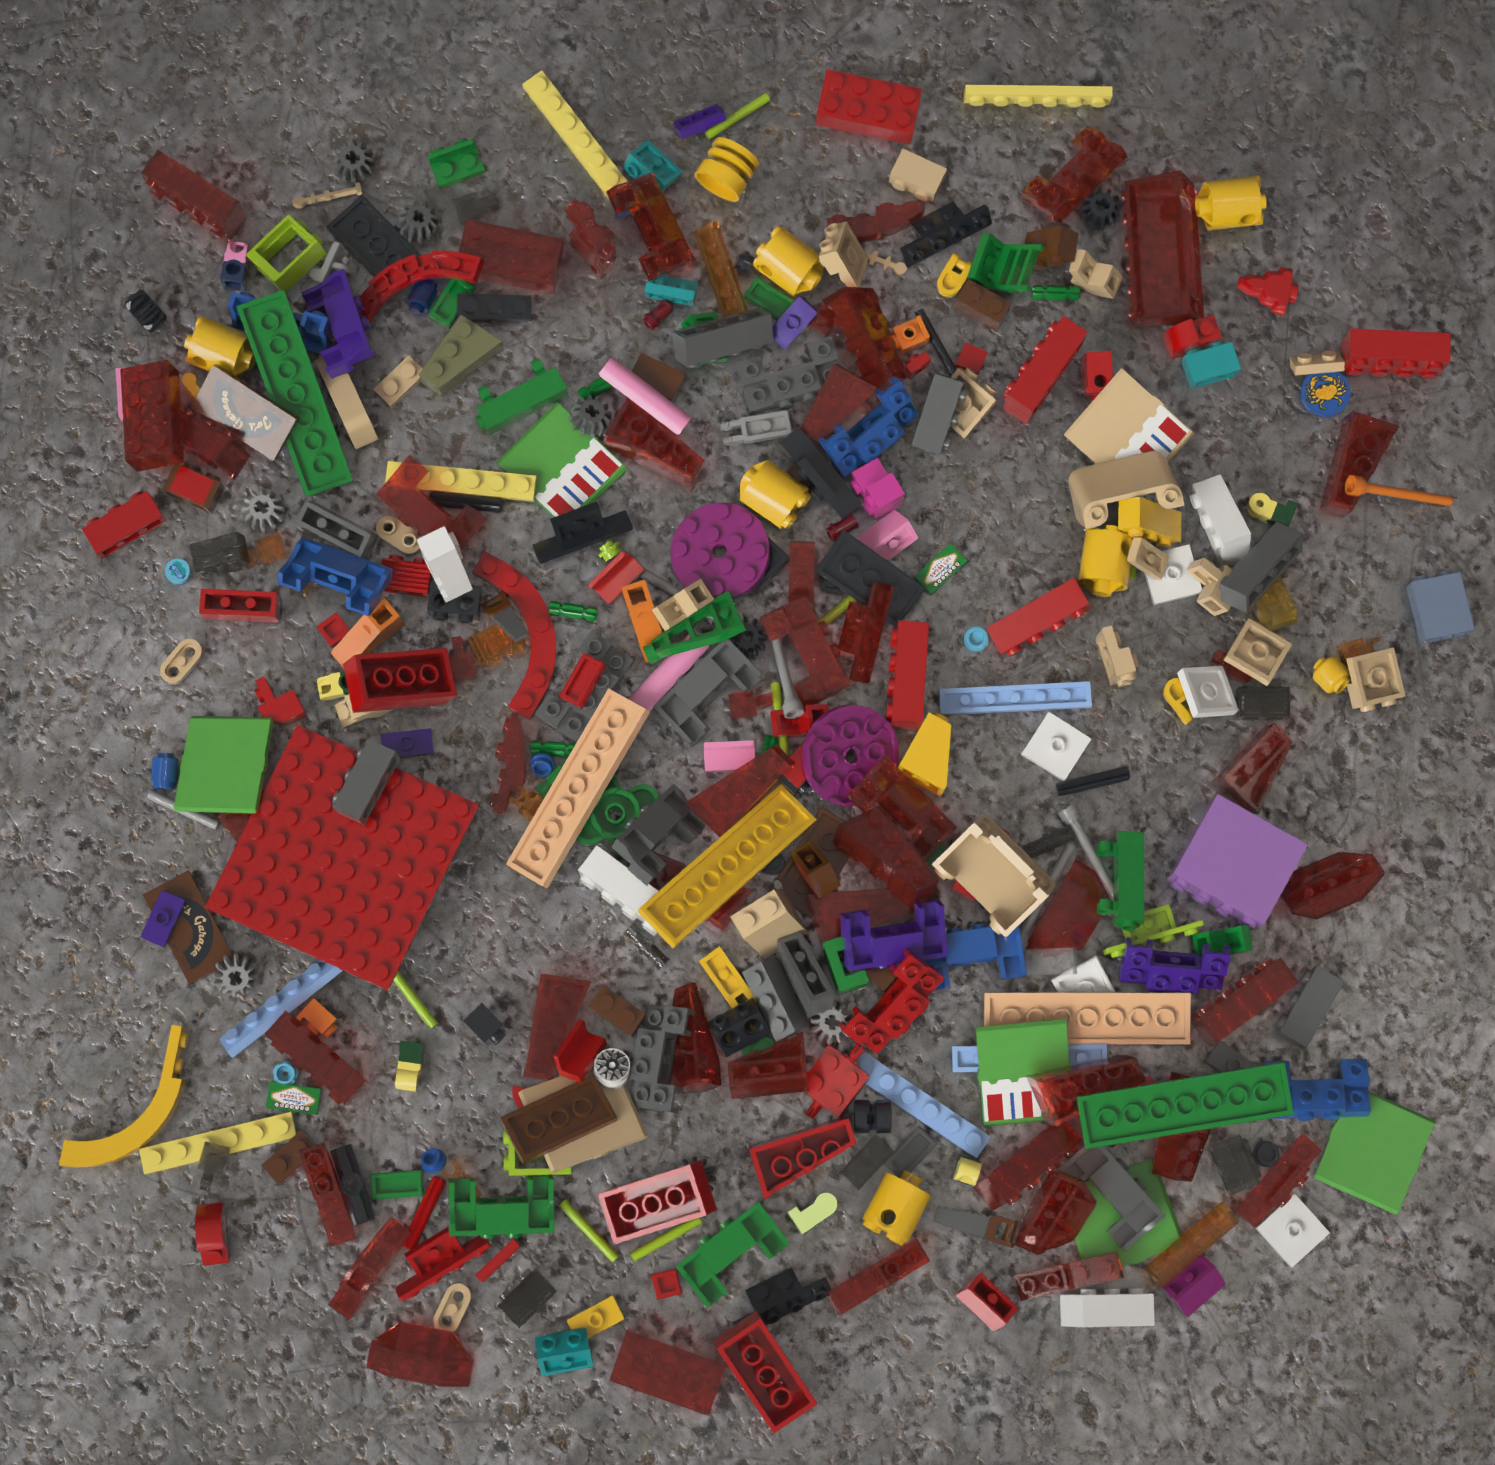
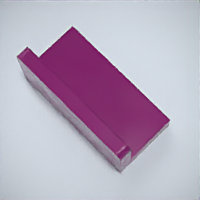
(1195, 1285)

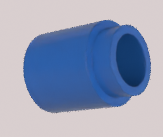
(164, 771)

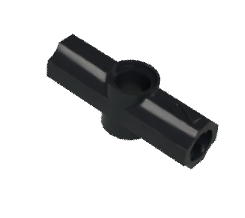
(346, 1168)

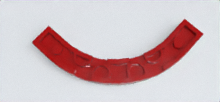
(414, 269)
(540, 628)

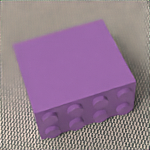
(1236, 863)

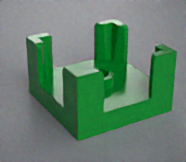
(842, 983)

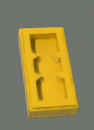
(597, 1317)

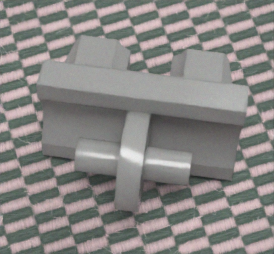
(334, 260)

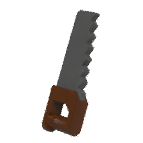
(501, 611)
(977, 1225)

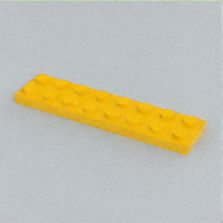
(726, 866)

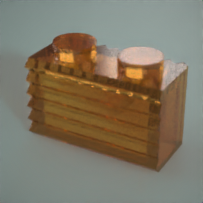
(493, 645)

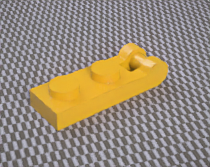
(725, 977)

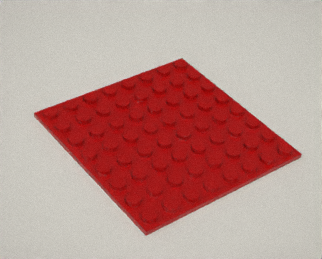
(337, 884)

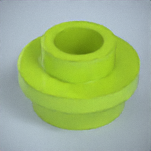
(609, 550)

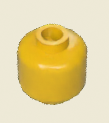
(1331, 674)

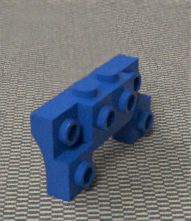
(312, 326)
(873, 432)
(337, 570)
(981, 946)
(1331, 1096)

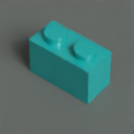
(1210, 364)

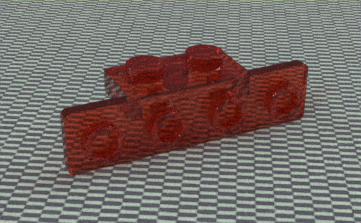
(864, 629)
(1279, 1181)

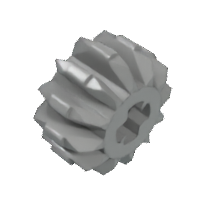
(256, 516)
(232, 965)
(824, 1028)

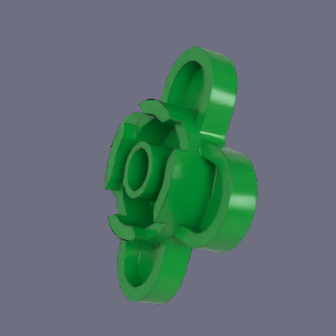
(615, 799)

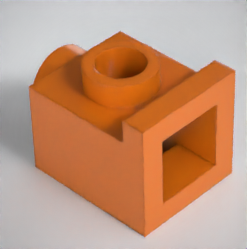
(907, 344)
(318, 1019)

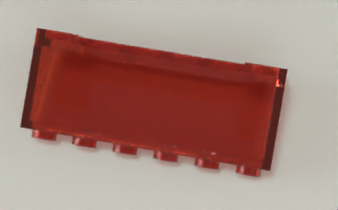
(1162, 250)

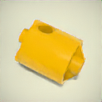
(1231, 203)
(789, 262)
(219, 345)
(773, 493)
(1105, 561)
(897, 1197)

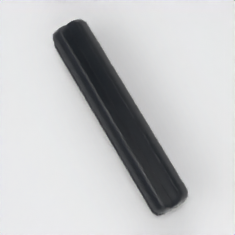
(459, 501)
(1092, 781)

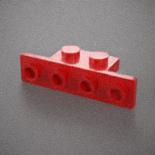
(437, 1258)

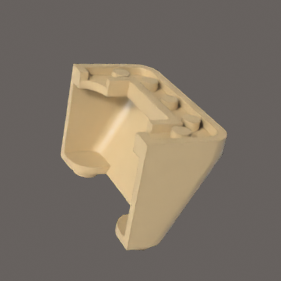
(1119, 480)
(995, 874)

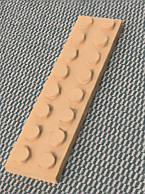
(577, 788)
(1098, 1015)

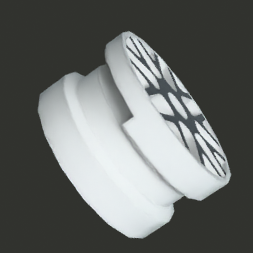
(611, 1069)

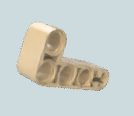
(349, 407)

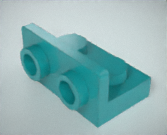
(650, 159)
(672, 290)
(563, 1352)

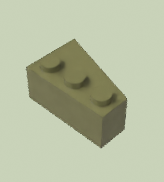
(459, 355)

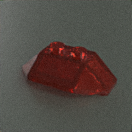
(1331, 884)
(1071, 912)
(1055, 1213)
(421, 1356)

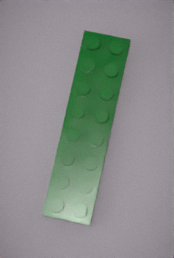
(294, 386)
(1184, 1105)

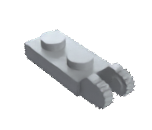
(758, 428)

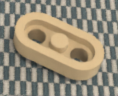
(398, 535)
(180, 660)
(452, 1308)

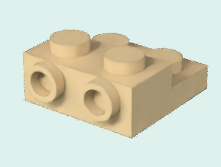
(843, 254)
(977, 403)
(1258, 651)
(1119, 663)
(1374, 680)

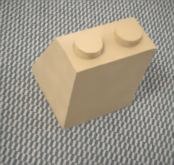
(768, 921)

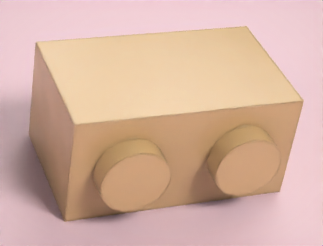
(917, 176)

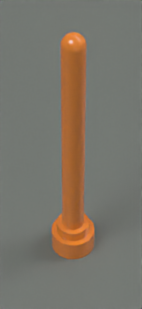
(1357, 485)

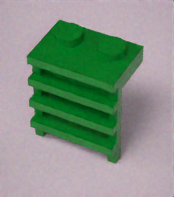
(995, 259)

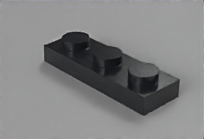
(495, 307)

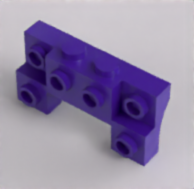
(346, 319)
(885, 945)
(1173, 970)

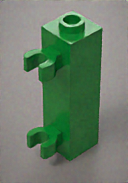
(521, 400)
(1127, 877)

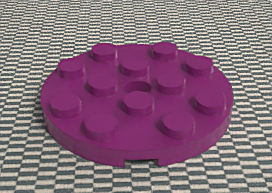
(715, 527)
(830, 740)

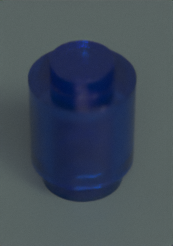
(422, 296)

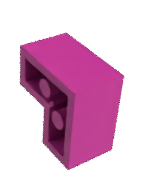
(877, 489)

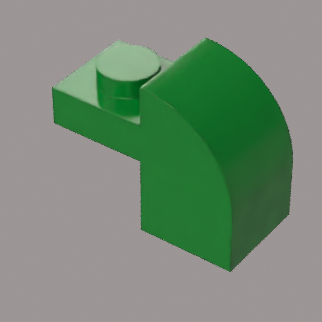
(1237, 938)

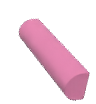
(645, 395)
(665, 677)

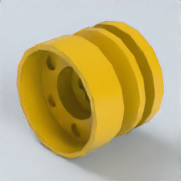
(726, 169)

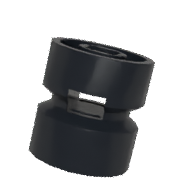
(881, 1116)

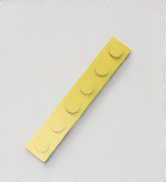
(1047, 95)
(573, 132)
(474, 482)
(236, 1137)

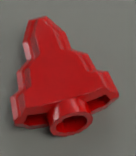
(1272, 289)

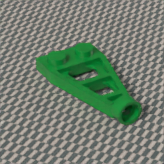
(727, 624)

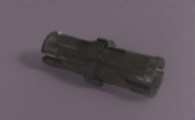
(1049, 842)
(646, 946)

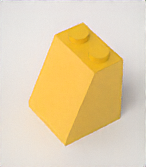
(929, 755)

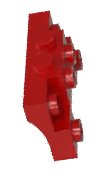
(897, 1007)

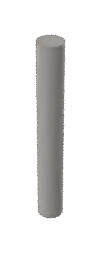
(197, 816)

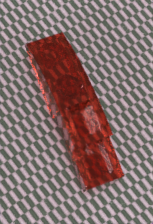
(886, 220)
(801, 571)
(514, 756)
(327, 1193)
(369, 1267)
(877, 1276)
(1069, 1276)

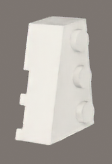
(1221, 520)
(443, 559)
(1107, 1309)

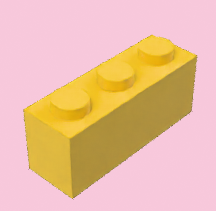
(1149, 521)

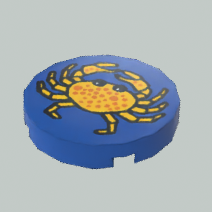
(1325, 393)

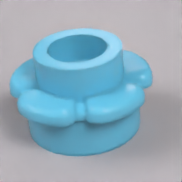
(288, 1067)

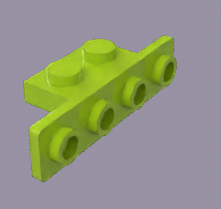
(1157, 925)

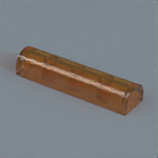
(720, 269)
(1191, 1245)

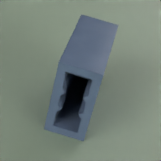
(1440, 607)

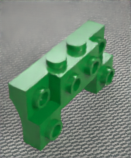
(501, 1214)
(725, 1247)

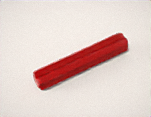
(424, 1211)

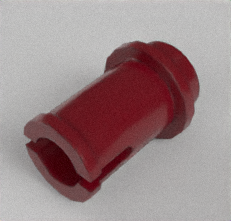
(657, 315)
(848, 524)

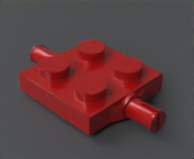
(835, 1081)

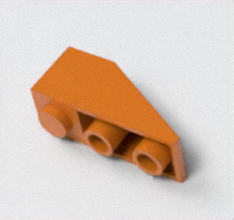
(640, 611)
(368, 632)

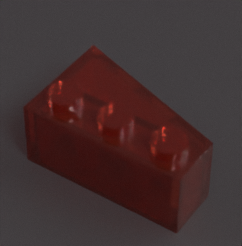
(837, 401)
(1255, 767)
(770, 1071)

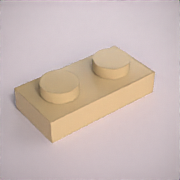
(1320, 363)
(399, 382)
(1147, 558)

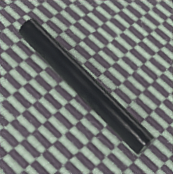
(937, 344)

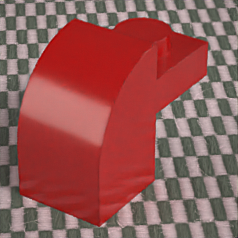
(1191, 335)
(284, 709)
(798, 726)
(211, 1233)

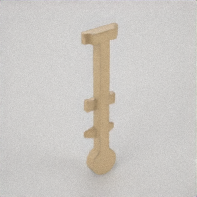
(300, 202)
(899, 268)

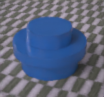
(541, 764)
(433, 1160)

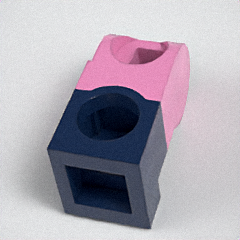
(235, 266)

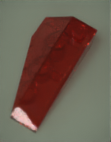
(695, 1056)

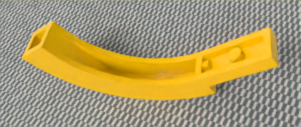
(147, 1126)

